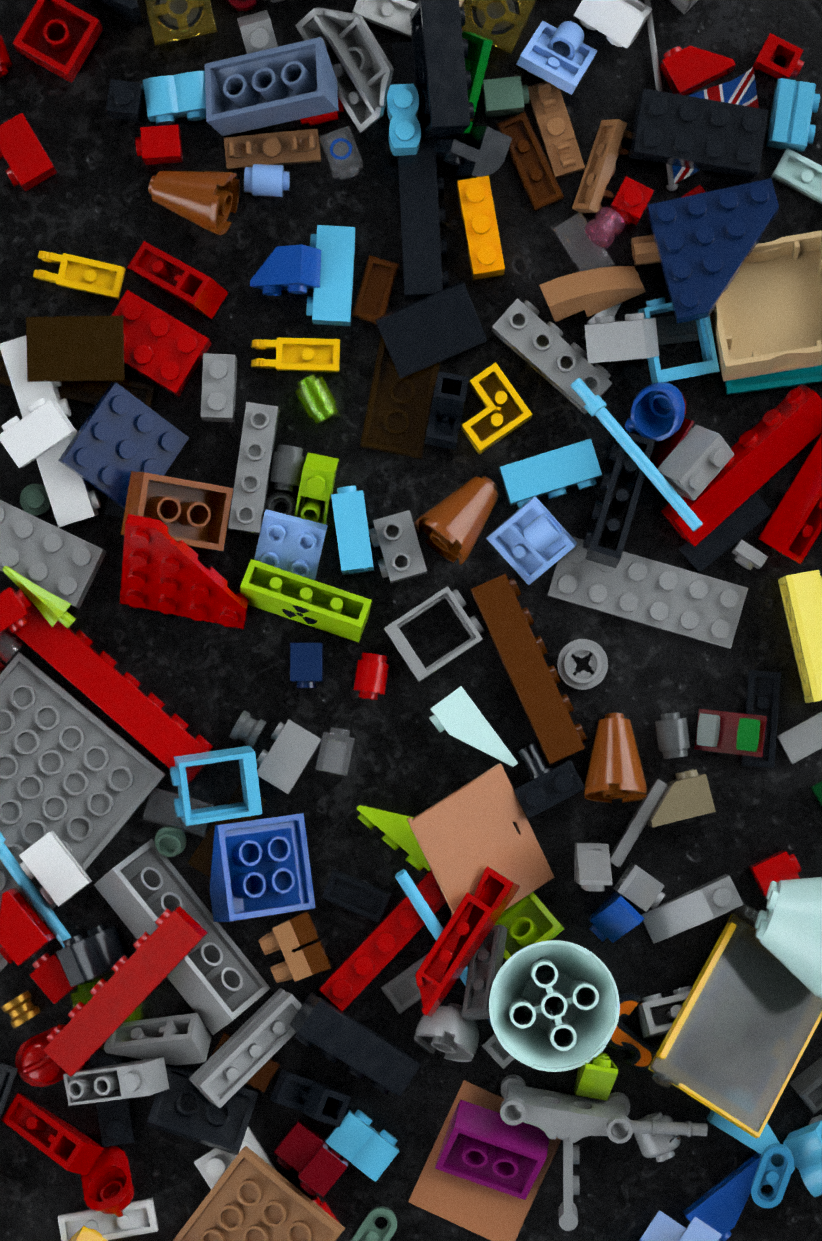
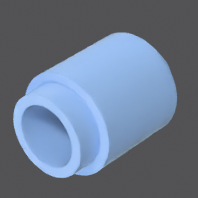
(266, 180)

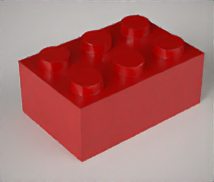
(159, 344)

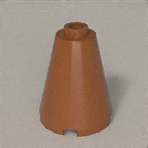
(198, 196)
(459, 519)
(615, 763)

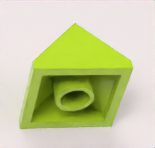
(527, 923)

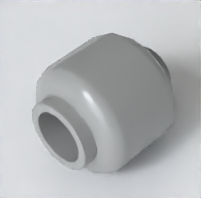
(660, 1145)

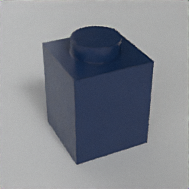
(306, 664)

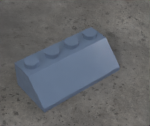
(270, 87)

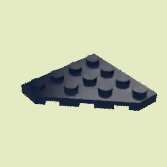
(707, 240)

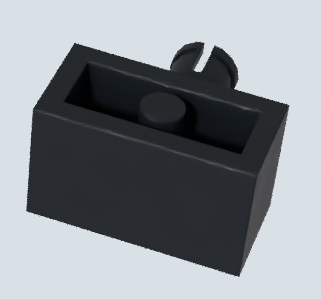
(546, 784)

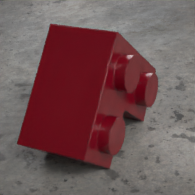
(312, 1157)

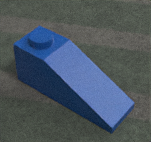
(614, 918)
(725, 1201)

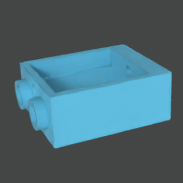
(707, 346)
(352, 530)
(249, 780)

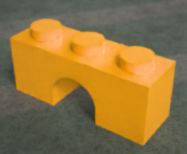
(480, 227)

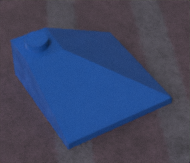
(260, 869)

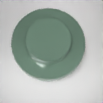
(35, 499)
(170, 841)

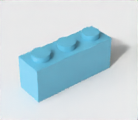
(333, 300)
(551, 473)

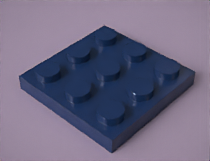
(119, 439)

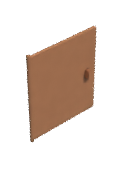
(477, 831)
(469, 1204)

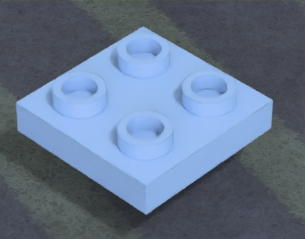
(558, 55)
(531, 540)
(291, 543)

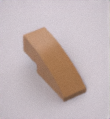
(591, 290)

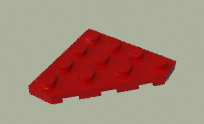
(171, 580)

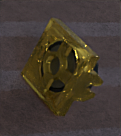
(179, 19)
(498, 20)

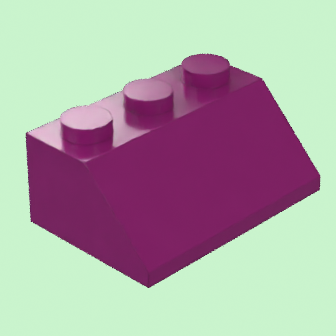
(492, 1152)

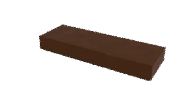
(530, 162)

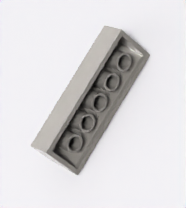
(215, 973)

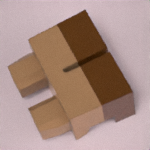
(289, 936)

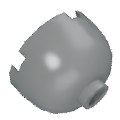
(448, 1033)

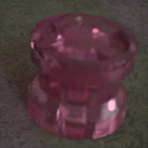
(605, 227)

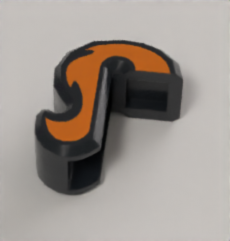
(627, 1040)

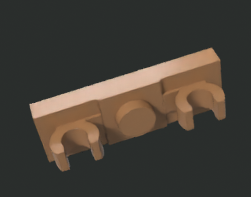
(555, 129)
(272, 149)
(601, 166)

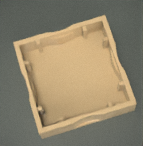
(772, 310)

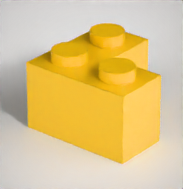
(502, 411)

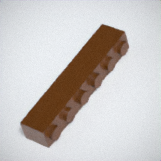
(527, 668)

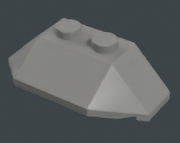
(357, 61)

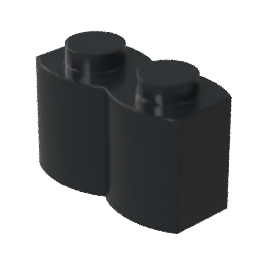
(91, 956)

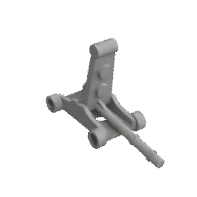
(576, 1117)

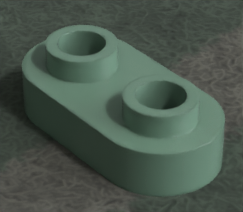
(371, 1232)

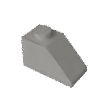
(640, 888)

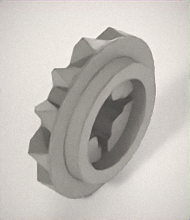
(584, 679)

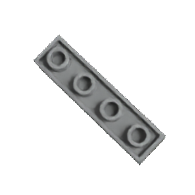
(247, 1049)

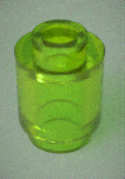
(316, 398)

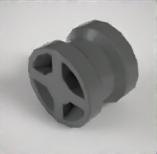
(247, 729)

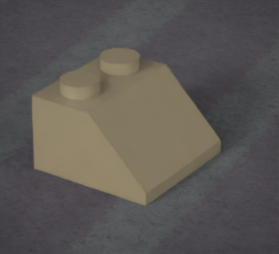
(683, 799)

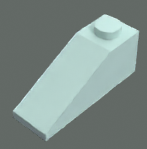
(466, 723)

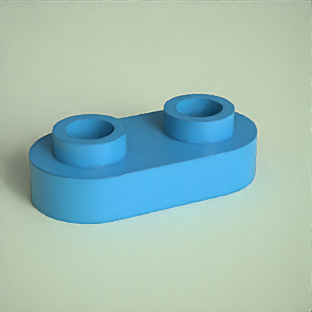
(772, 1174)

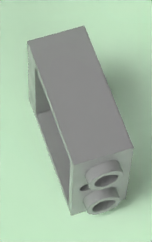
(456, 602)

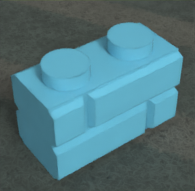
(792, 115)

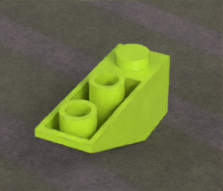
(316, 487)
(397, 833)
(596, 1078)

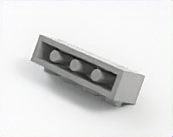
(549, 353)

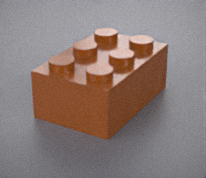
(188, 508)

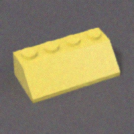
(803, 611)

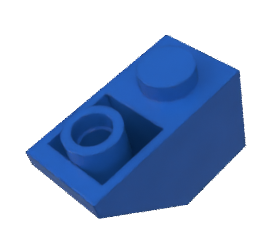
(289, 269)

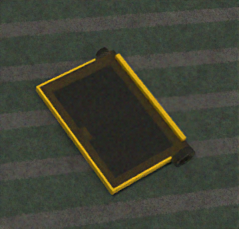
(739, 1029)

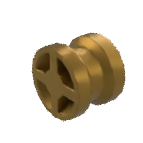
(21, 1009)

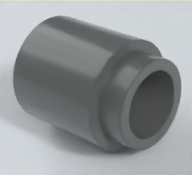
(287, 468)
(672, 735)

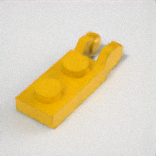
(83, 274)
(299, 354)

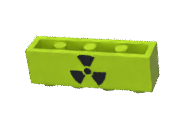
(305, 600)

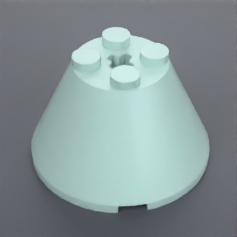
(794, 928)
(558, 1036)

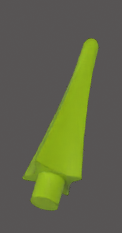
(48, 604)

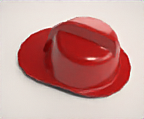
(35, 1065)
(109, 1183)

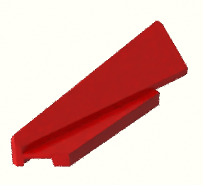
(463, 937)

